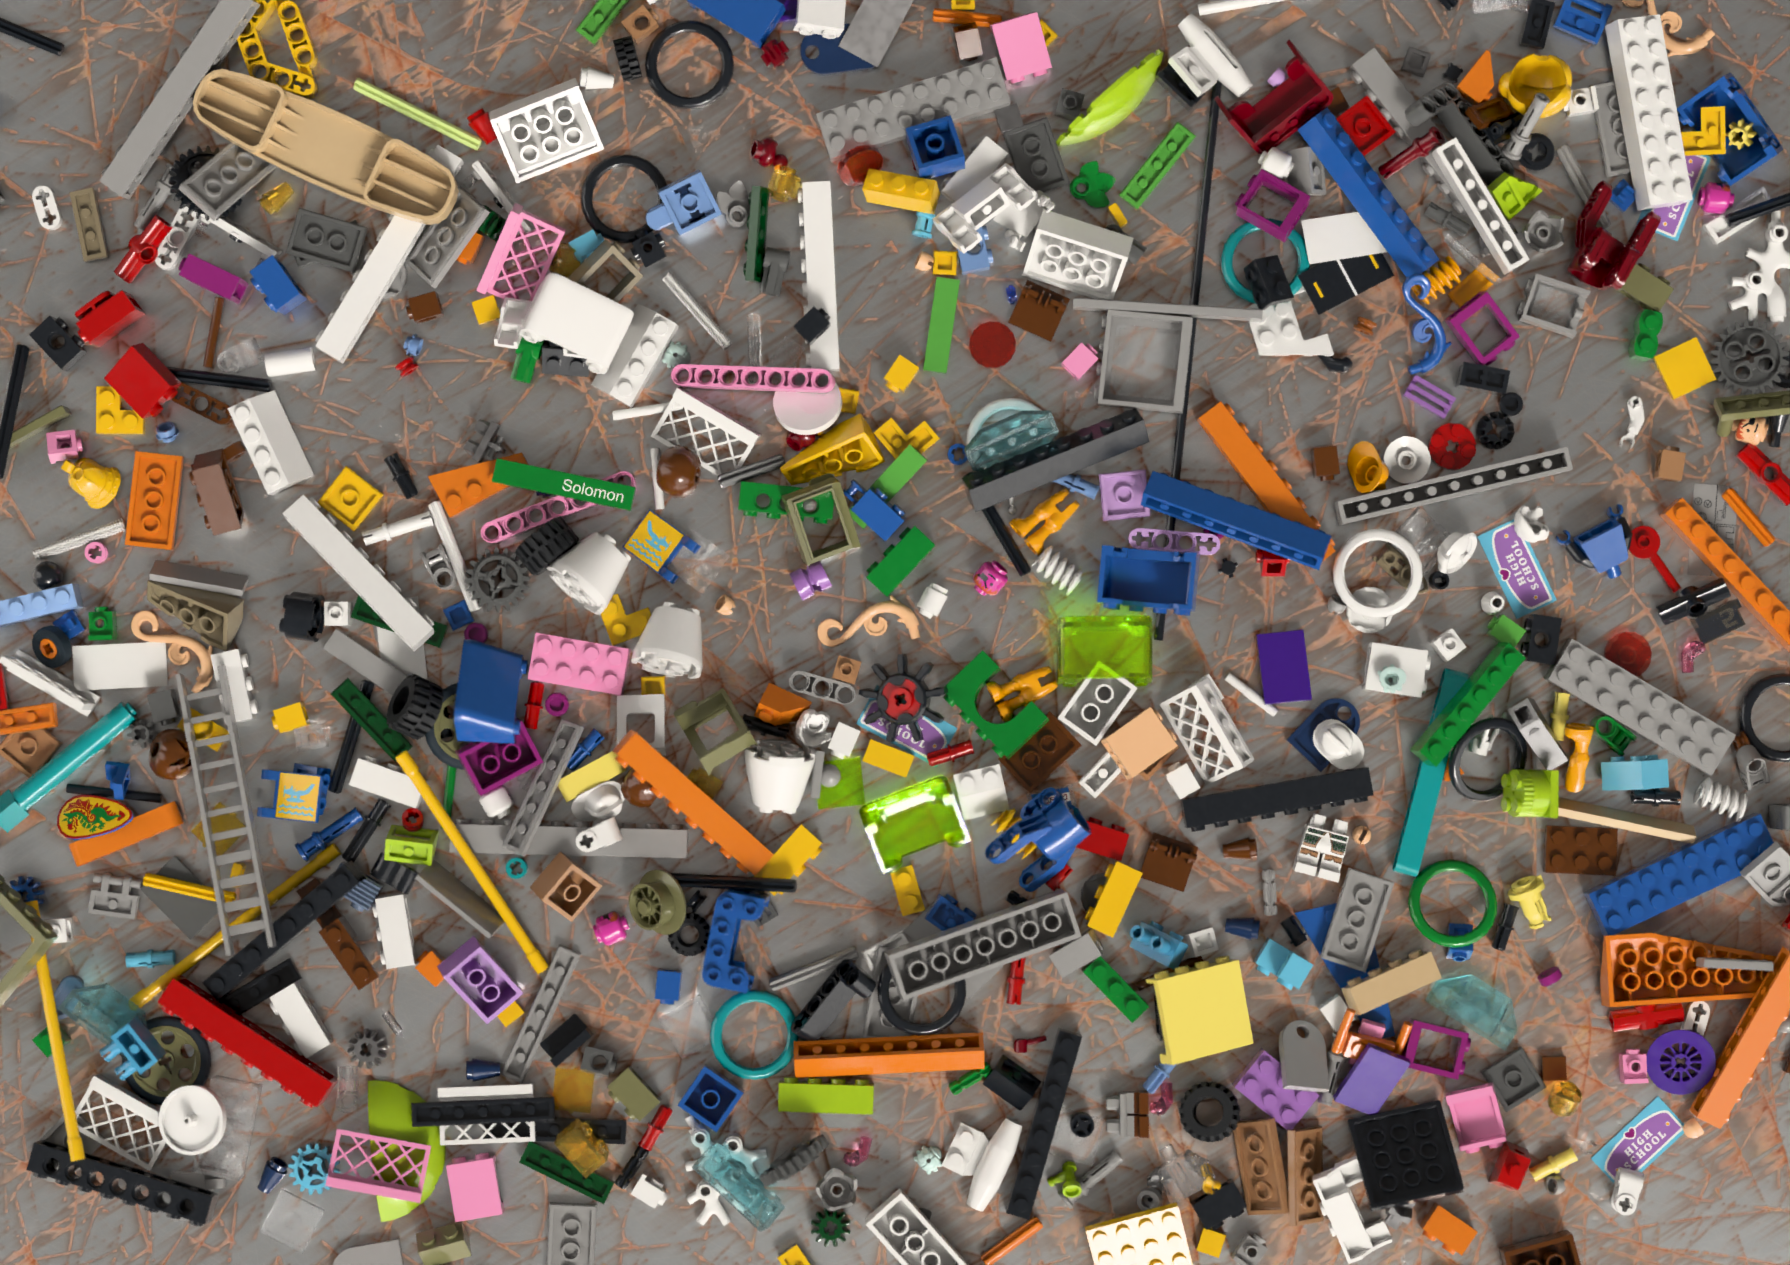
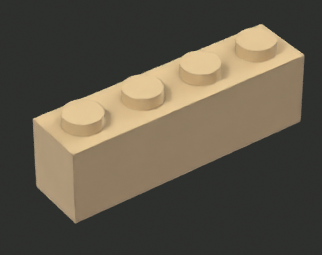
(1391, 982)

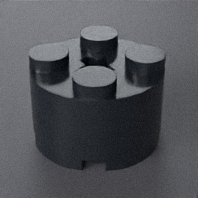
(302, 616)

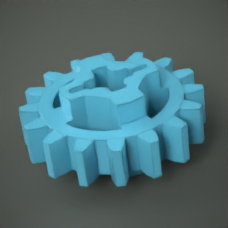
(306, 1163)

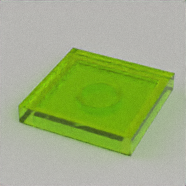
(849, 789)

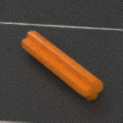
(965, 17)
(1748, 517)
(1012, 1241)

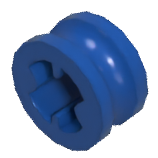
(951, 456)

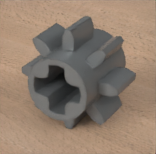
(135, 734)

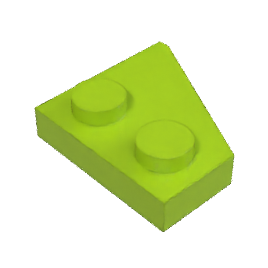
(1512, 194)

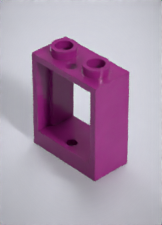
(1283, 189)
(212, 278)
(1467, 310)
(1412, 1042)

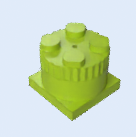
(1530, 793)

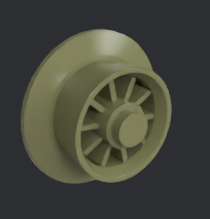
(658, 903)

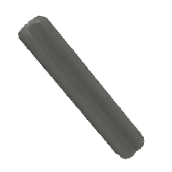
(751, 470)

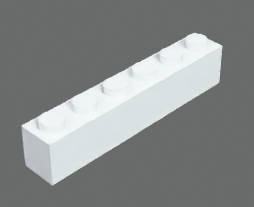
(1480, 206)

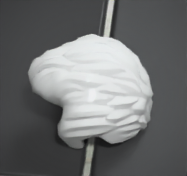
(1527, 525)
(812, 728)

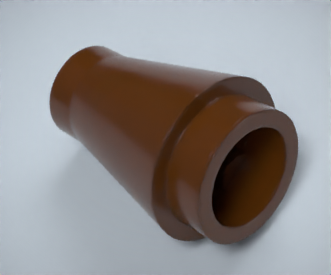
(1241, 849)

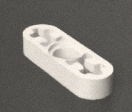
(162, 250)

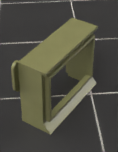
(817, 487)
(696, 714)

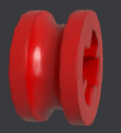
(407, 366)
(419, 820)

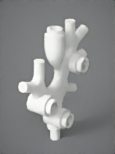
(1769, 261)
(740, 1154)

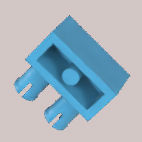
(1158, 945)
(137, 1045)

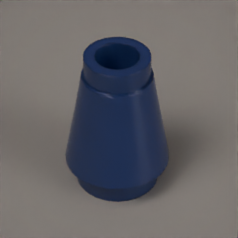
(1243, 927)
(481, 1069)
(272, 1174)

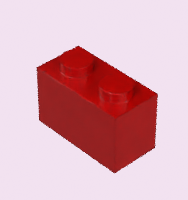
(1105, 840)

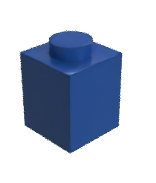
(668, 986)

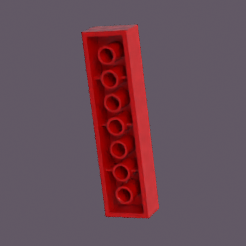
(247, 1041)

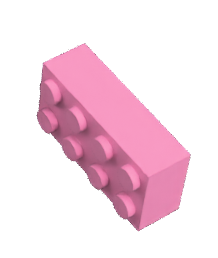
(579, 664)

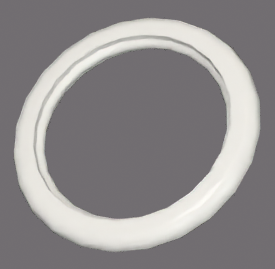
(996, 406)
(1372, 535)

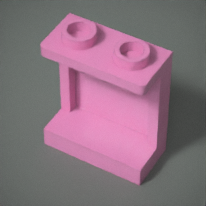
(1021, 47)
(1477, 1117)
(474, 1187)

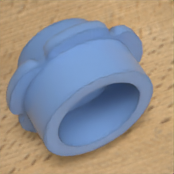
(413, 345)
(167, 432)

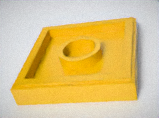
(1684, 368)
(350, 498)

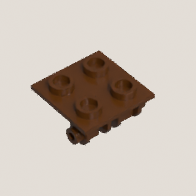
(1039, 310)
(1168, 862)

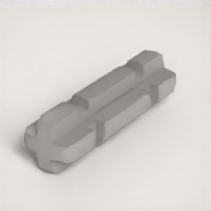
(1269, 892)

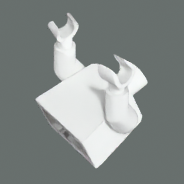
(1024, 221)

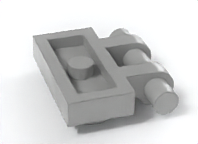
(113, 903)

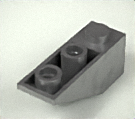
(1538, 733)

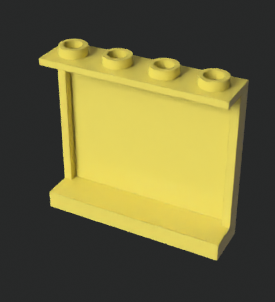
(1202, 1010)

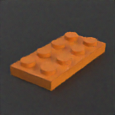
(154, 500)

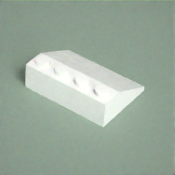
(545, 130)
(1077, 256)

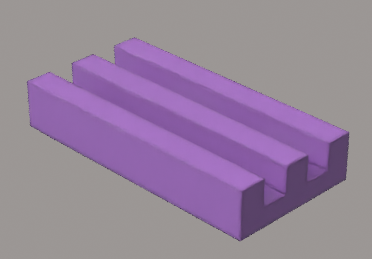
(1442, 414)

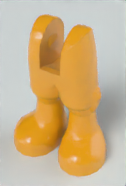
(1053, 518)
(1029, 690)
(1579, 759)

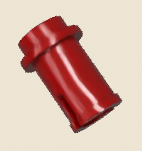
(1055, 882)

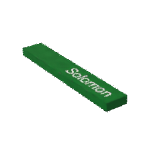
(563, 484)

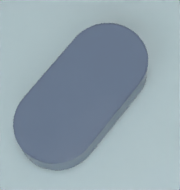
(63, 989)

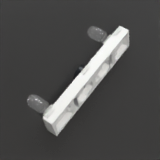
(502, 196)
(240, 234)

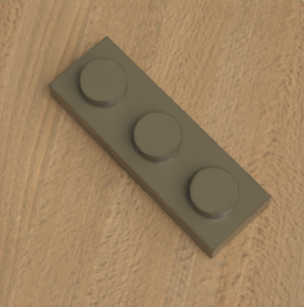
(89, 224)

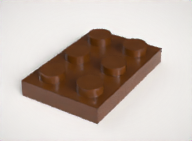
(1042, 754)
(1580, 850)

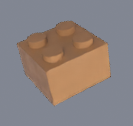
(565, 886)

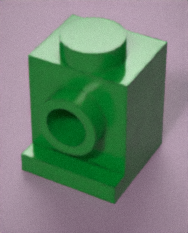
(108, 631)

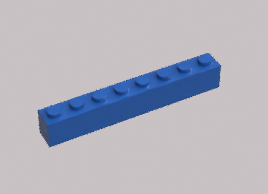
(1368, 194)
(1236, 520)

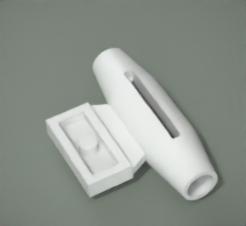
(1207, 60)
(983, 1159)

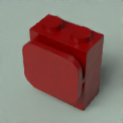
(107, 316)

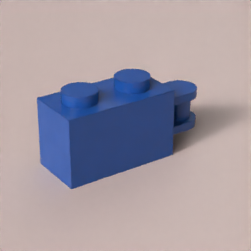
(875, 509)

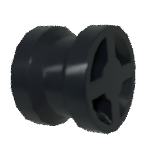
(1083, 1128)

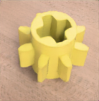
(1747, 131)

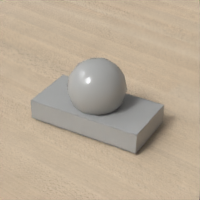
(827, 775)

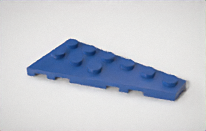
(1316, 925)

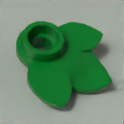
(1096, 185)

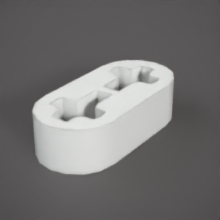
(52, 206)
(1702, 1019)

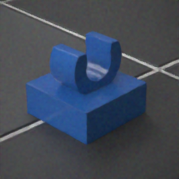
(1622, 195)
(70, 624)

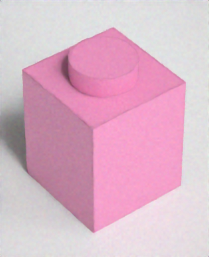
(1080, 360)

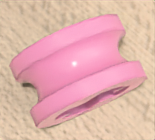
(93, 545)

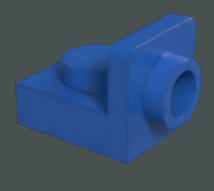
(119, 778)
(1459, 953)

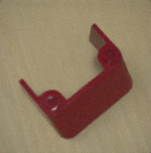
(1282, 109)

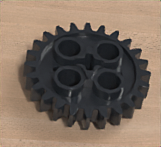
(182, 171)

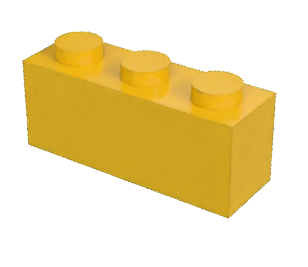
(901, 191)
(792, 855)
(1112, 898)

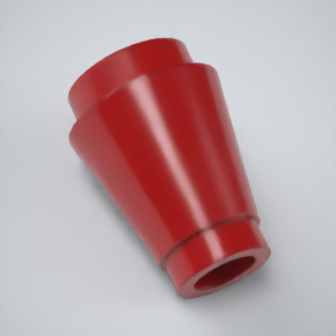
(482, 126)

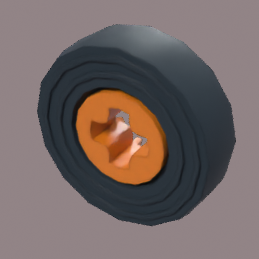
(58, 642)

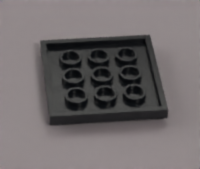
(1405, 1155)

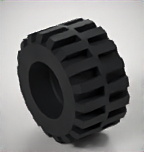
(546, 545)
(414, 706)
(1194, 1097)

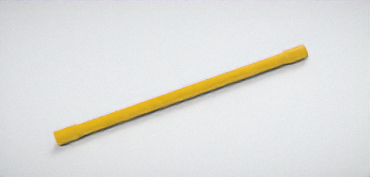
(412, 770)
(321, 860)
(74, 1140)

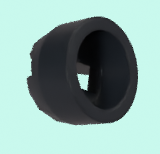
(1438, 586)

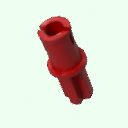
(533, 705)
(950, 753)
(655, 1127)

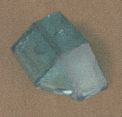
(1010, 437)
(1476, 1007)
(101, 1010)

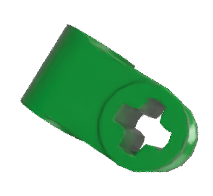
(1615, 736)

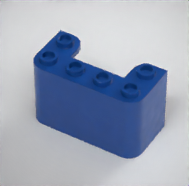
(1148, 580)
(719, 966)

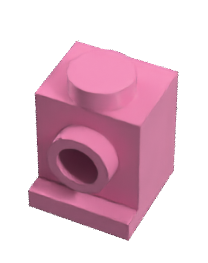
(58, 440)
(1626, 1059)

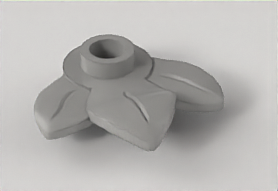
(734, 201)

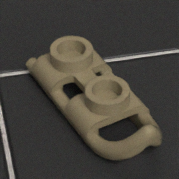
(1390, 559)

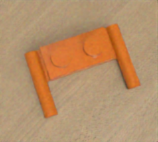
(1352, 1043)

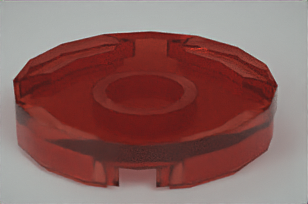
(856, 164)
(992, 345)
(1629, 652)

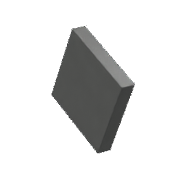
(1513, 1079)

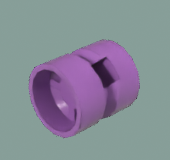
(810, 579)

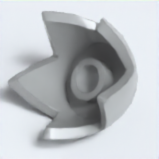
(1551, 224)
(825, 1189)

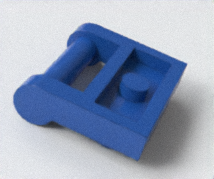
(1580, 23)

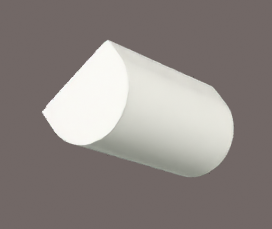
(290, 362)
(1100, 775)

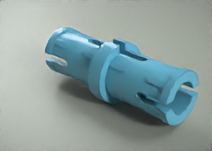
(150, 958)

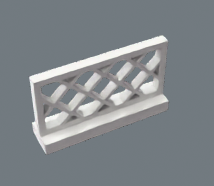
(714, 416)
(50, 682)
(1219, 725)
(487, 1093)
(129, 1101)

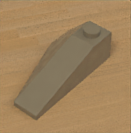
(207, 612)

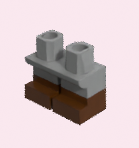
(1129, 1124)

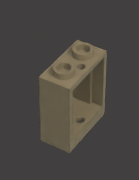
(597, 258)

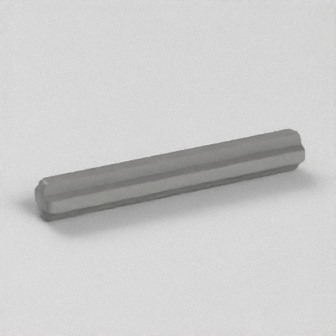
(1579, 179)
(812, 969)

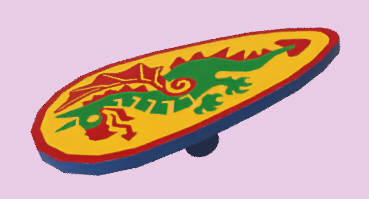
(92, 817)

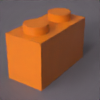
(1448, 1229)

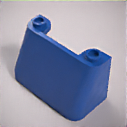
(1738, 106)
(488, 693)

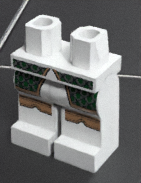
(1325, 842)

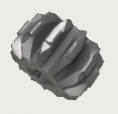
(359, 1046)

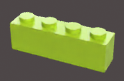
(826, 1097)

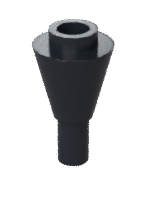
(1777, 425)

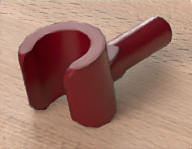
(1020, 1045)

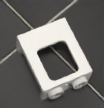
(643, 704)

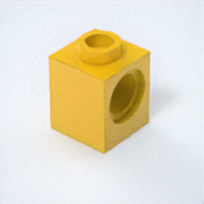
(900, 374)
(290, 717)

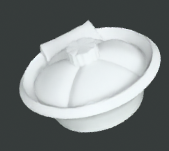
(1455, 551)

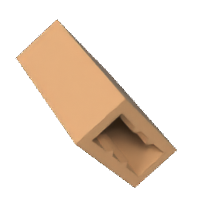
(1139, 742)

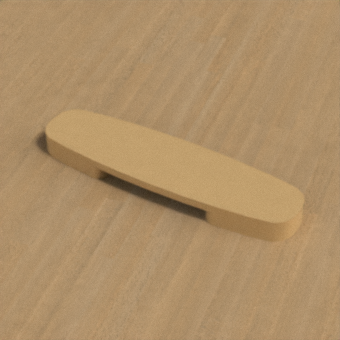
(325, 147)

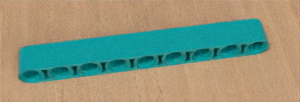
(1425, 789)

